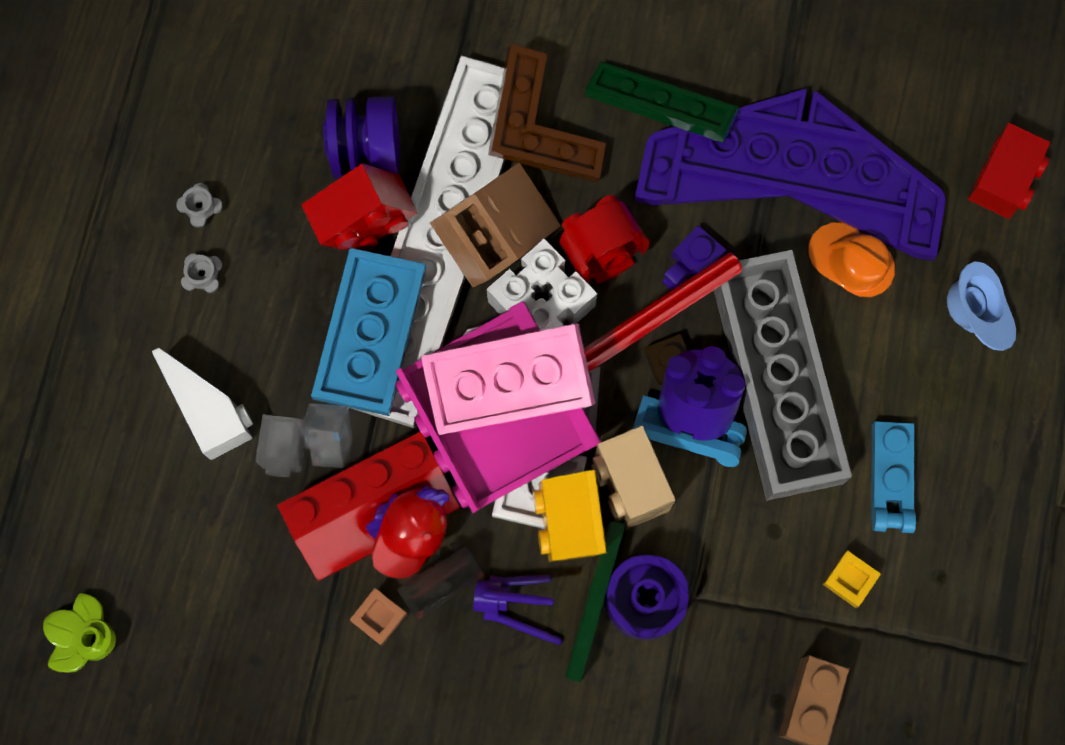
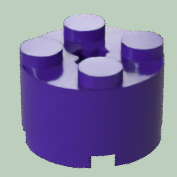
(701, 393)
(647, 574)

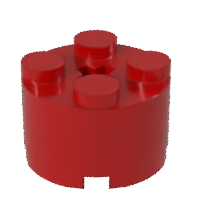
(603, 240)

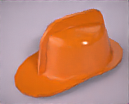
(852, 259)

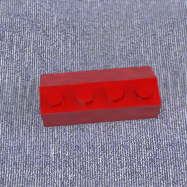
(333, 515)

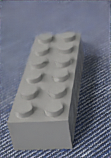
(784, 378)

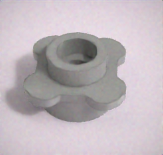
(194, 195)
(196, 263)

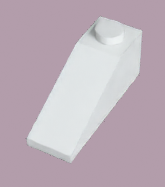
(209, 412)

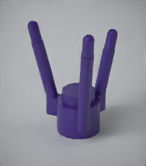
(494, 597)

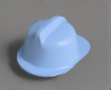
(981, 306)

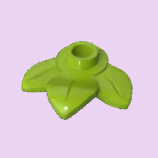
(73, 634)

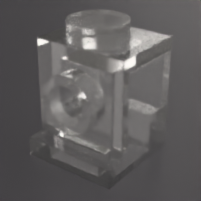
(327, 434)

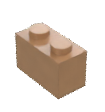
(813, 702)

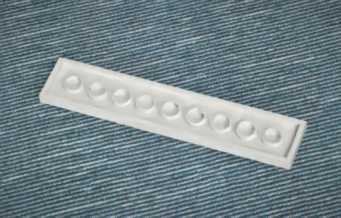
(451, 172)

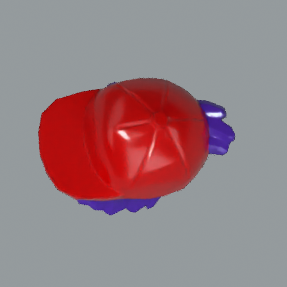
(408, 531)

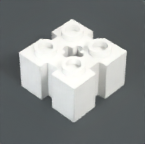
(544, 273)

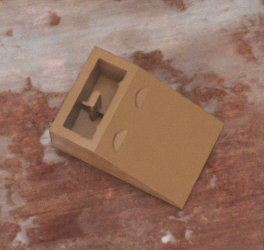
(495, 225)

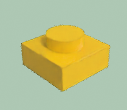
(851, 579)

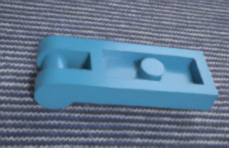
(725, 452)
(892, 476)

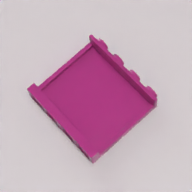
(503, 455)

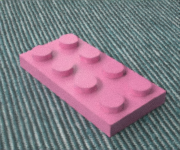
(508, 379)

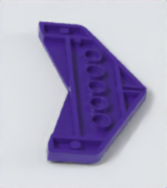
(819, 162)

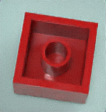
(360, 209)

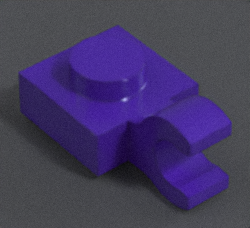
(692, 256)

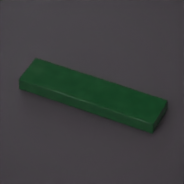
(662, 101)
(594, 603)

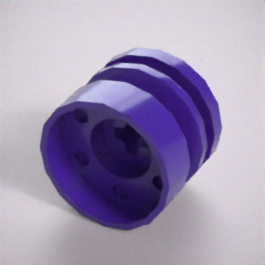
(362, 136)

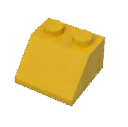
(569, 517)

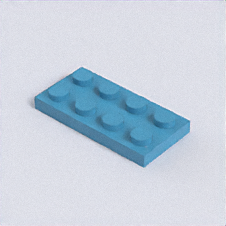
(369, 332)

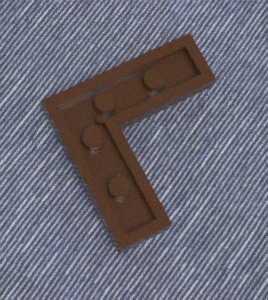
(514, 127)

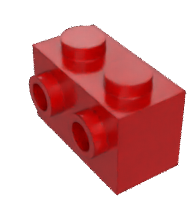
(1010, 171)

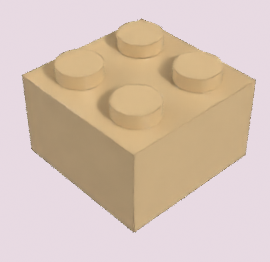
(632, 478)

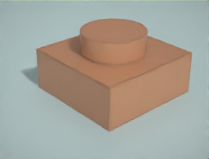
(378, 617)

